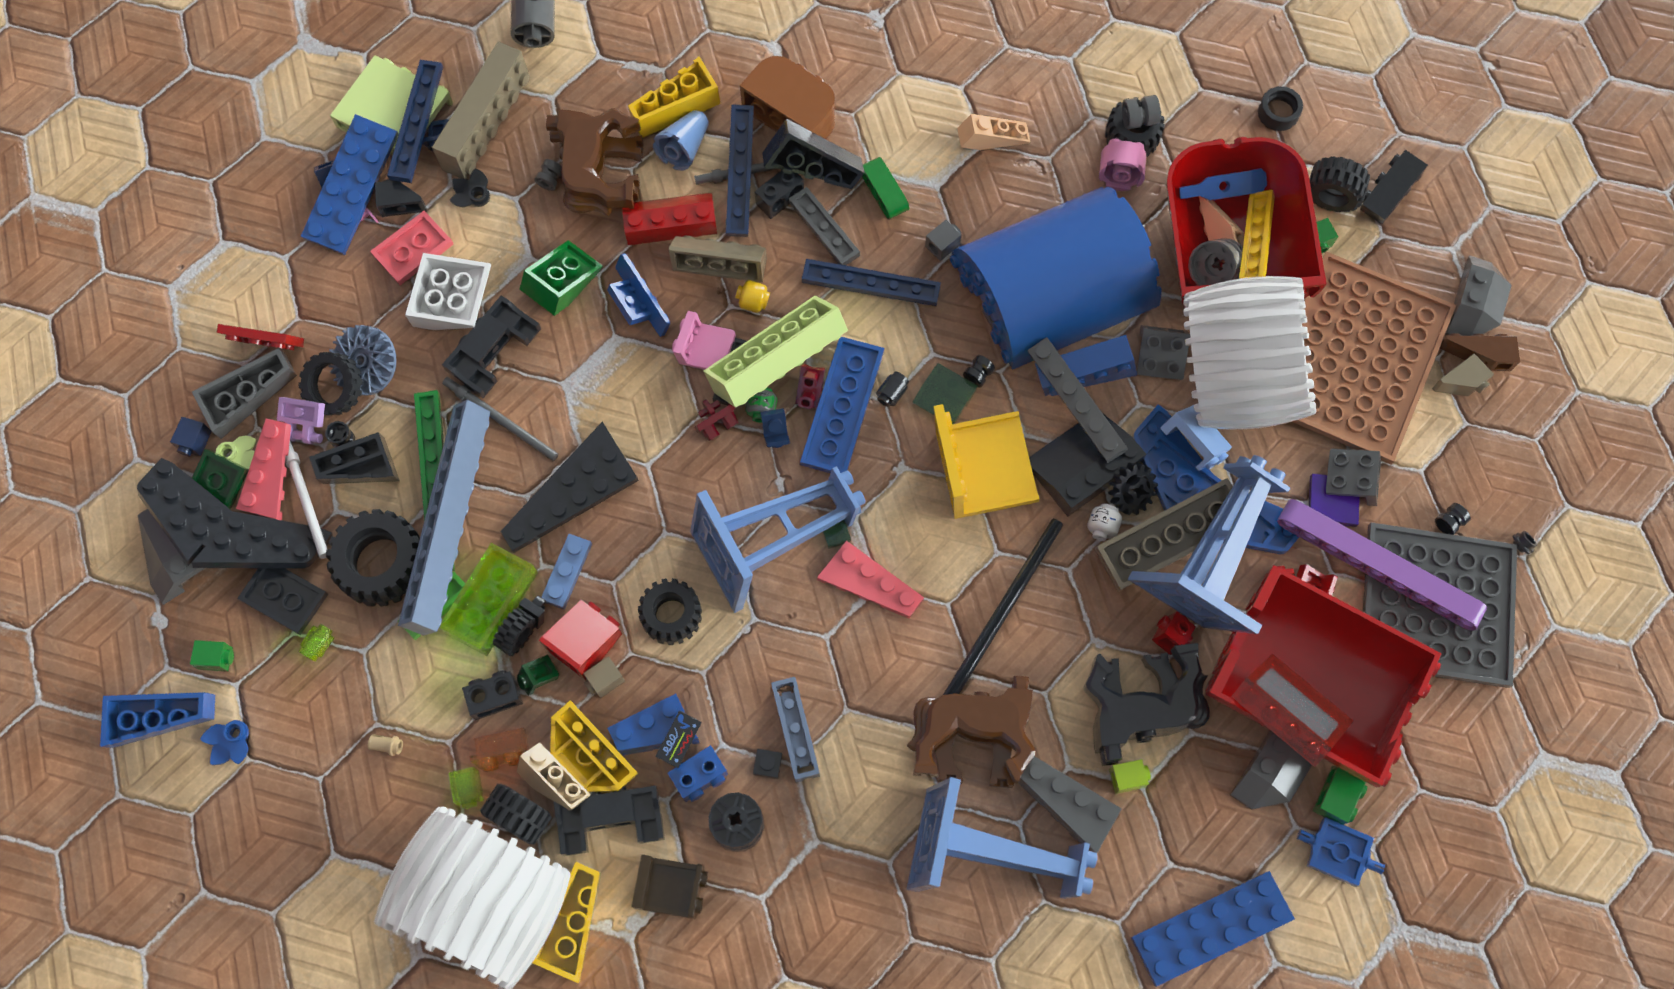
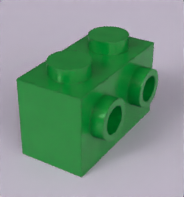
(1340, 796)

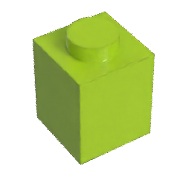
(1129, 776)

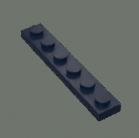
(415, 121)
(739, 170)
(871, 282)

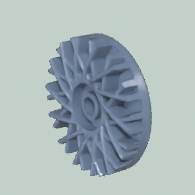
(372, 354)

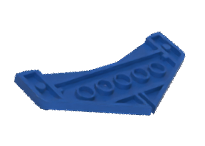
(1178, 479)

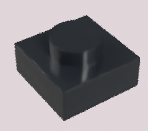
(767, 764)

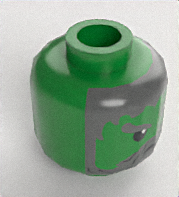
(761, 402)

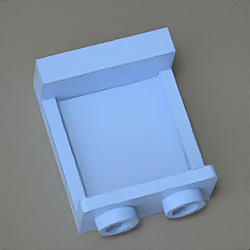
(1206, 440)

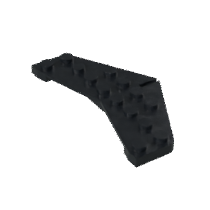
(220, 536)

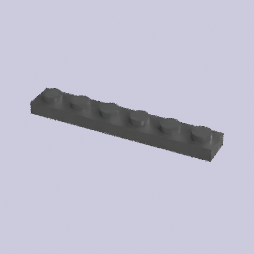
(1077, 400)

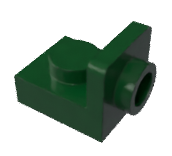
(536, 674)

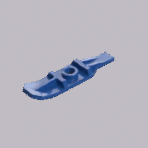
(1236, 184)

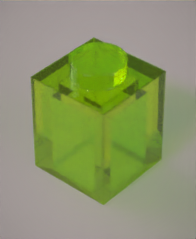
(466, 787)

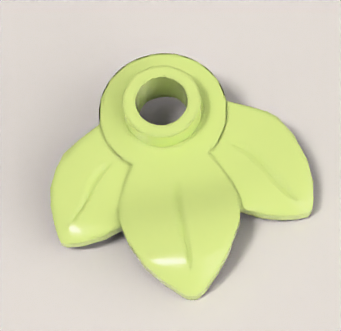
(241, 450)

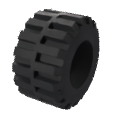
(1116, 130)
(1338, 184)
(663, 593)
(515, 813)

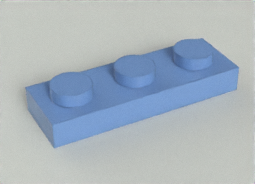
(566, 571)

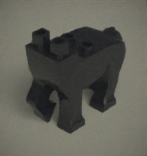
(1146, 713)

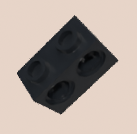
(775, 193)
(493, 700)

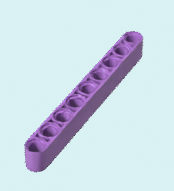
(1382, 565)

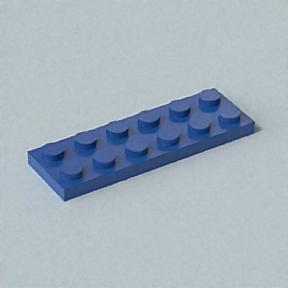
(349, 184)
(842, 406)
(1212, 928)

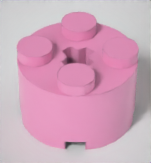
(1122, 164)

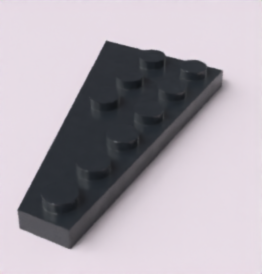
(583, 481)

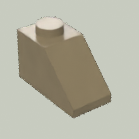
(1466, 378)

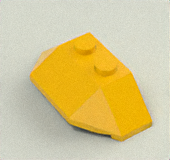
(587, 752)

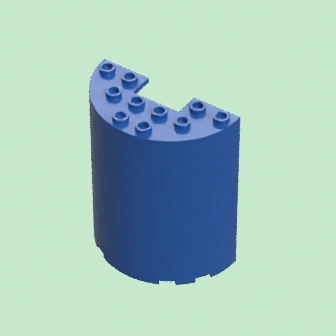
(1061, 274)

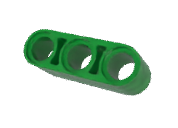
(884, 188)

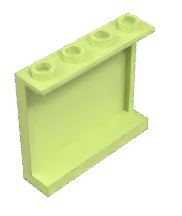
(382, 96)

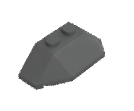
(1479, 299)
(1271, 775)

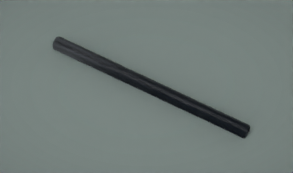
(1004, 608)

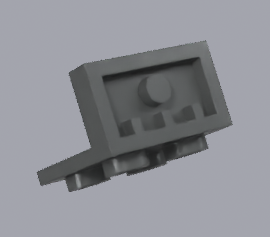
(1162, 352)
(1354, 474)

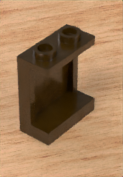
(669, 887)

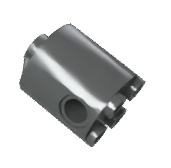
(533, 22)

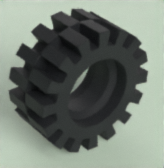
(514, 632)

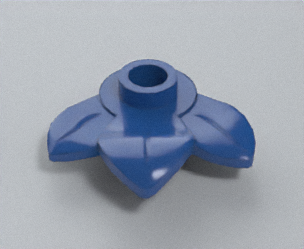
(225, 744)

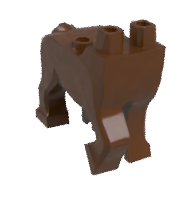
(584, 155)
(978, 720)

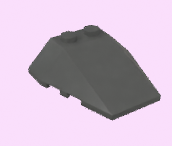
(164, 563)

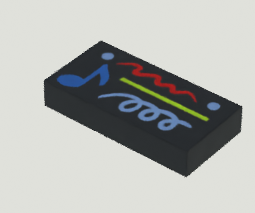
(678, 739)

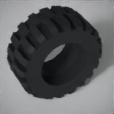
(350, 543)

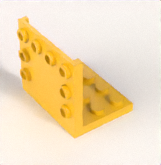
(985, 463)

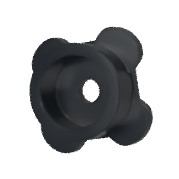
(1524, 542)

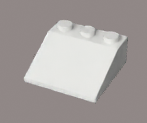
(447, 293)

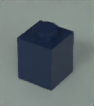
(190, 437)

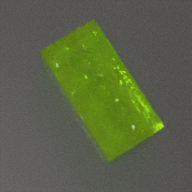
(488, 598)

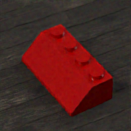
(669, 218)

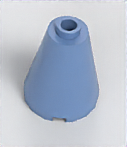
(681, 140)

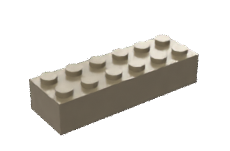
(481, 111)
(1163, 536)

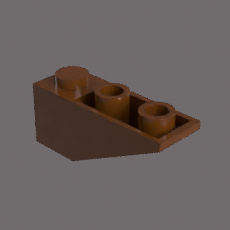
(1496, 351)

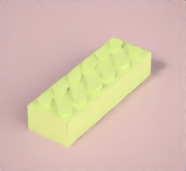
(775, 351)

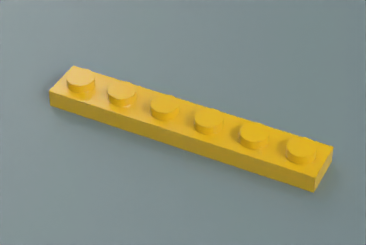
(1257, 234)

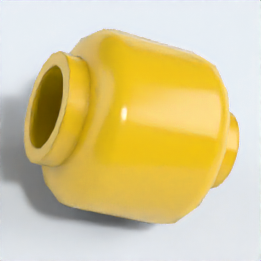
(752, 296)

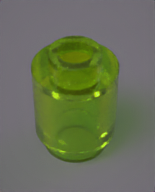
(316, 642)

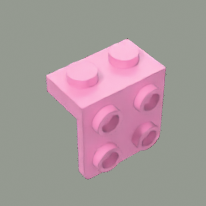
(700, 343)

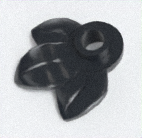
(468, 190)

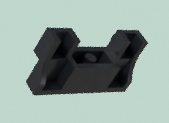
(485, 341)
(610, 810)

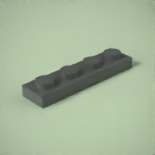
(824, 227)

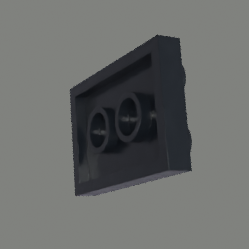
(283, 597)

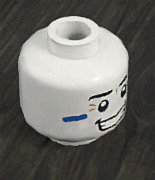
(1104, 522)

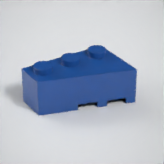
(647, 728)

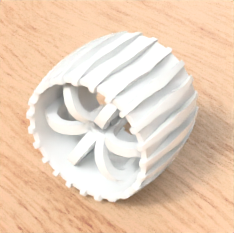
(1249, 352)
(473, 897)

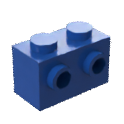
(698, 774)

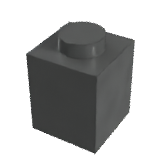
(943, 240)

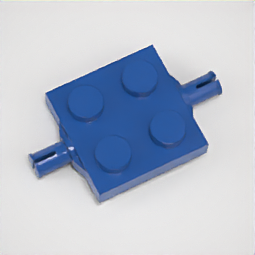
(1340, 852)

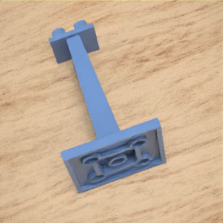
(725, 558)
(1206, 602)
(942, 838)

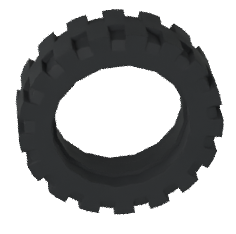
(351, 379)

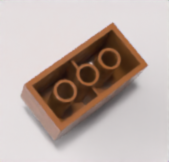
(789, 91)

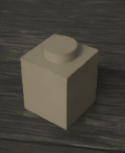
(603, 678)

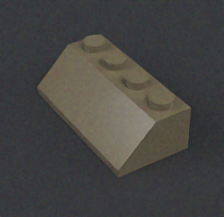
(718, 258)

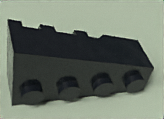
(810, 155)

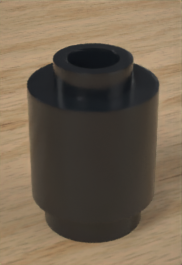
(892, 389)

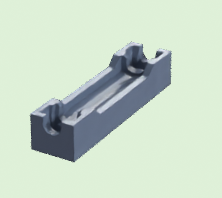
(795, 729)

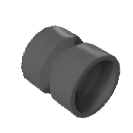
(1137, 112)

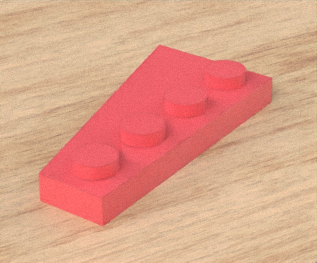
(264, 481)
(860, 575)

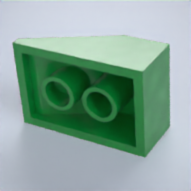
(559, 277)

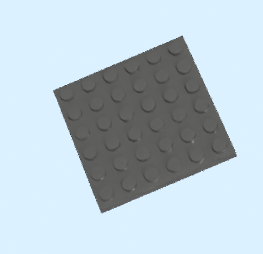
(1473, 566)

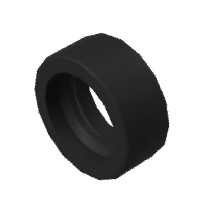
(1286, 95)

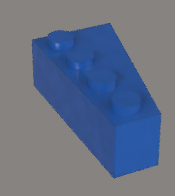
(1097, 364)
(149, 715)

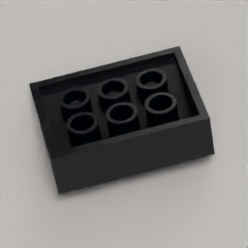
(1075, 469)

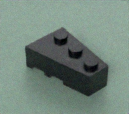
(1393, 186)
(356, 462)

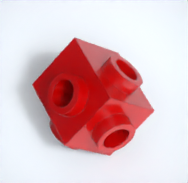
(1173, 631)

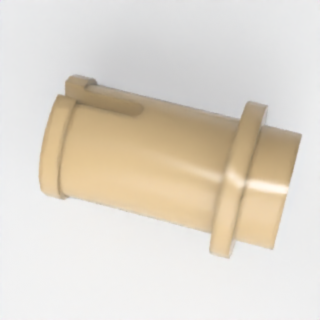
(385, 744)

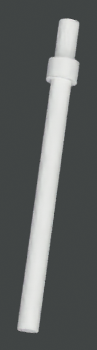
(292, 461)

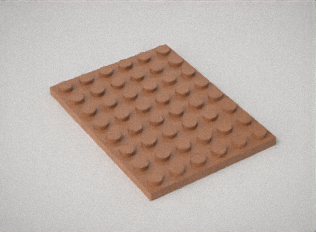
(1369, 355)

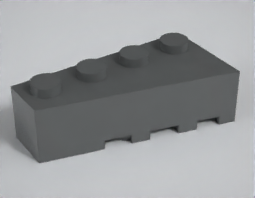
(243, 391)
(1074, 806)

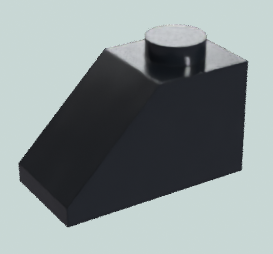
(397, 199)

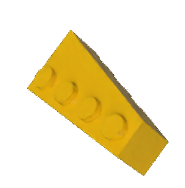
(675, 98)
(568, 938)

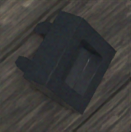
(534, 609)

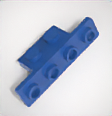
(635, 298)

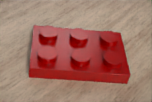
(260, 337)

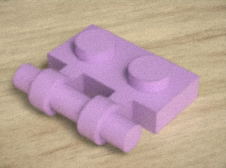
(302, 412)

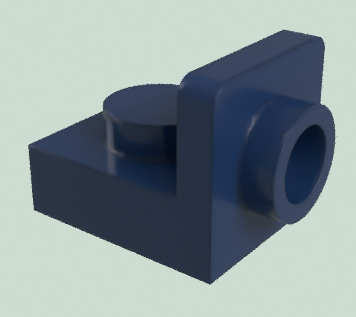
(775, 428)

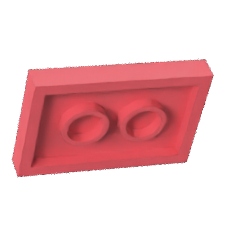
(404, 249)

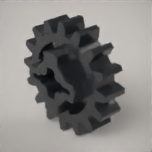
(1133, 488)

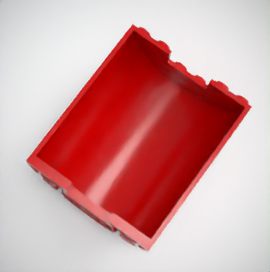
(1341, 653)

